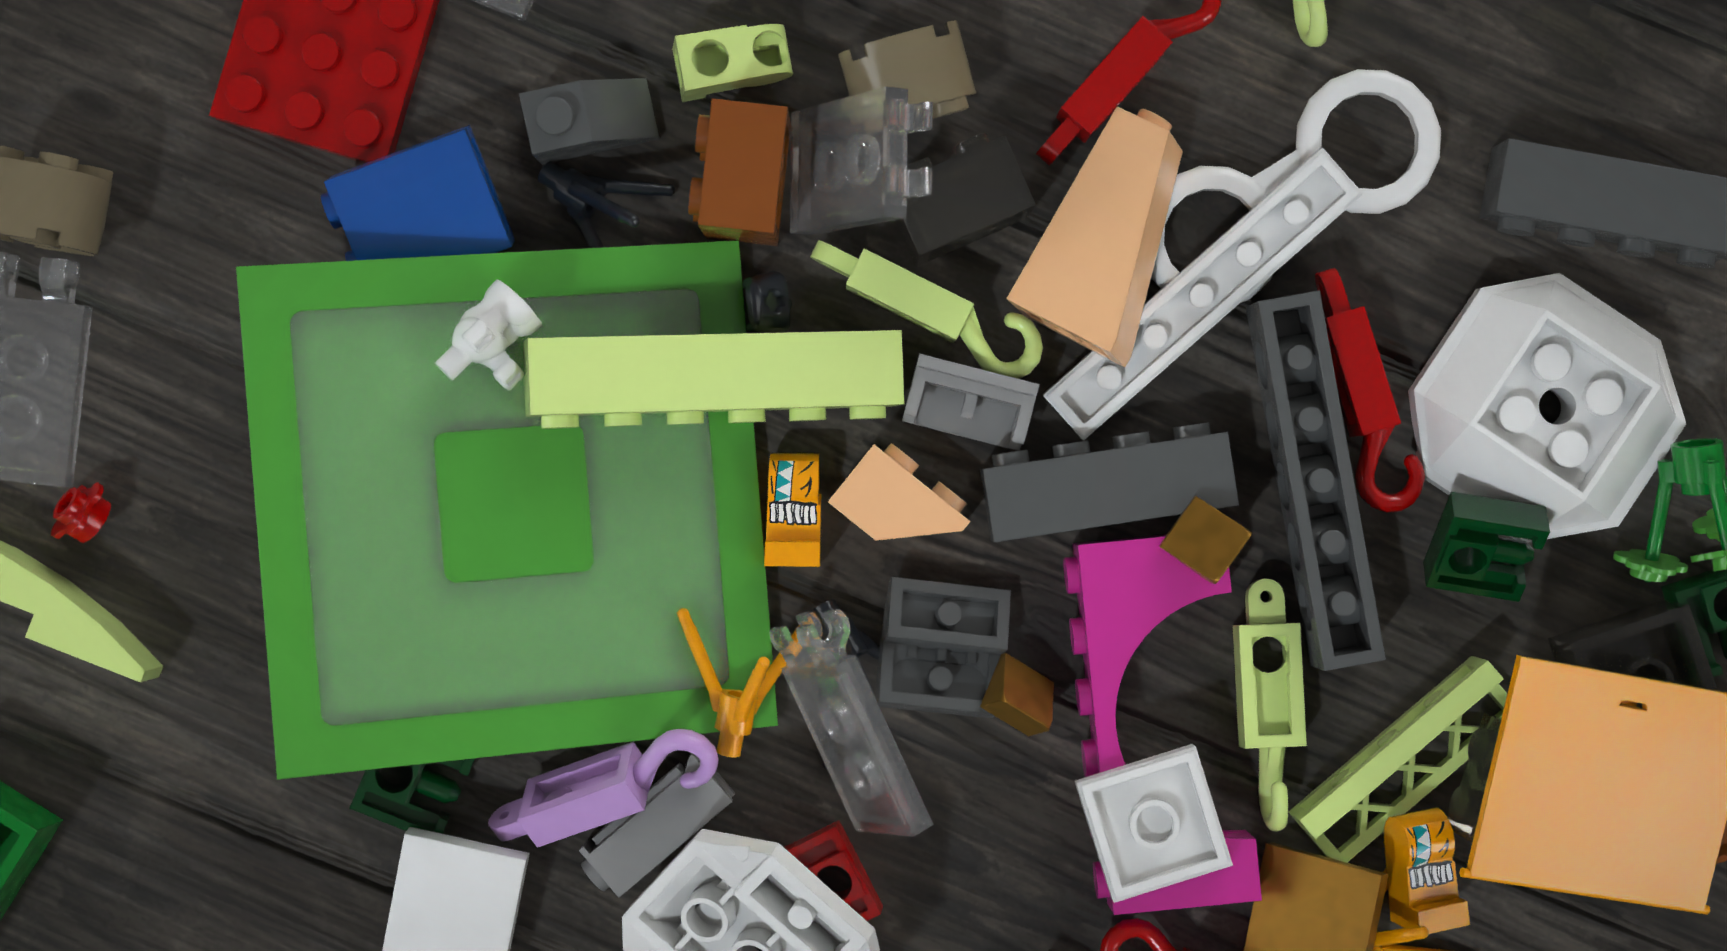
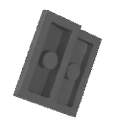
(940, 646)

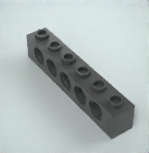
(1315, 481)

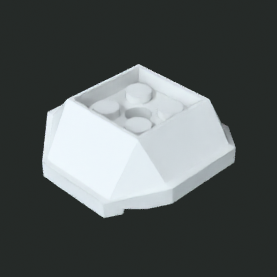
(1483, 389)
(738, 896)

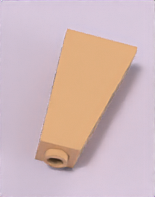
(1104, 238)

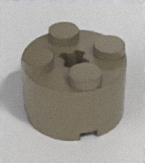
(918, 61)
(53, 202)

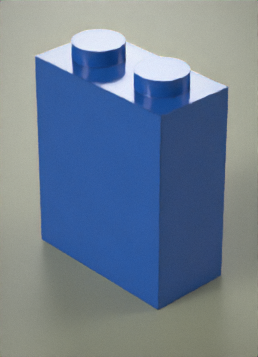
(420, 202)

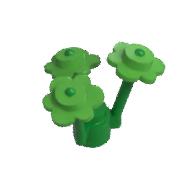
(1700, 471)

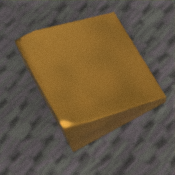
(1205, 540)
(1020, 696)

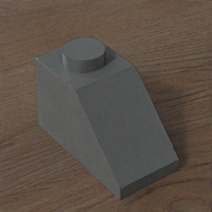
(588, 117)

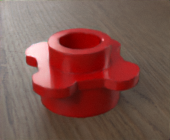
(81, 513)

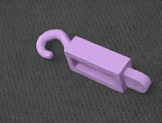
(598, 789)

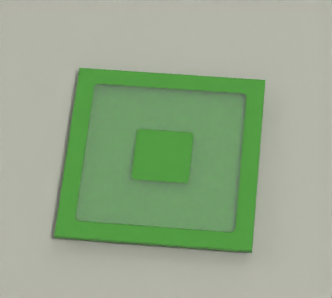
(453, 566)

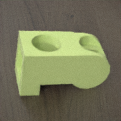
(730, 59)

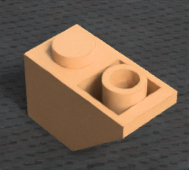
(893, 503)

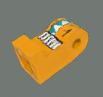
(793, 511)
(1423, 872)

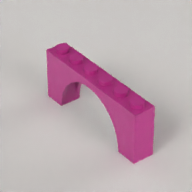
(1121, 596)

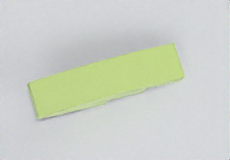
(70, 618)

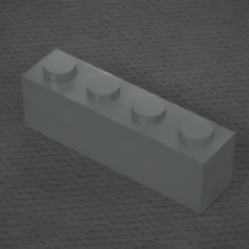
(1606, 200)
(1107, 486)

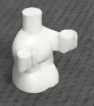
(487, 332)

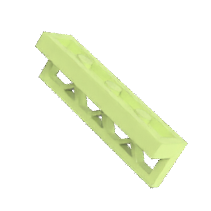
(1397, 750)

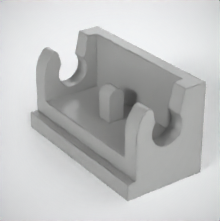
(970, 402)

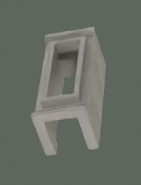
(637, 843)

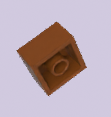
(743, 171)

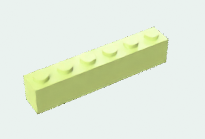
(712, 374)

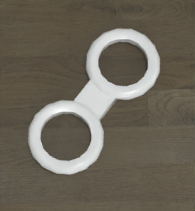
(1308, 141)

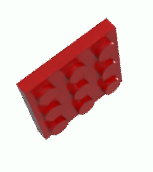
(325, 72)

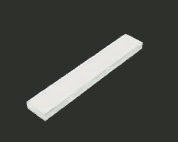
(1208, 290)

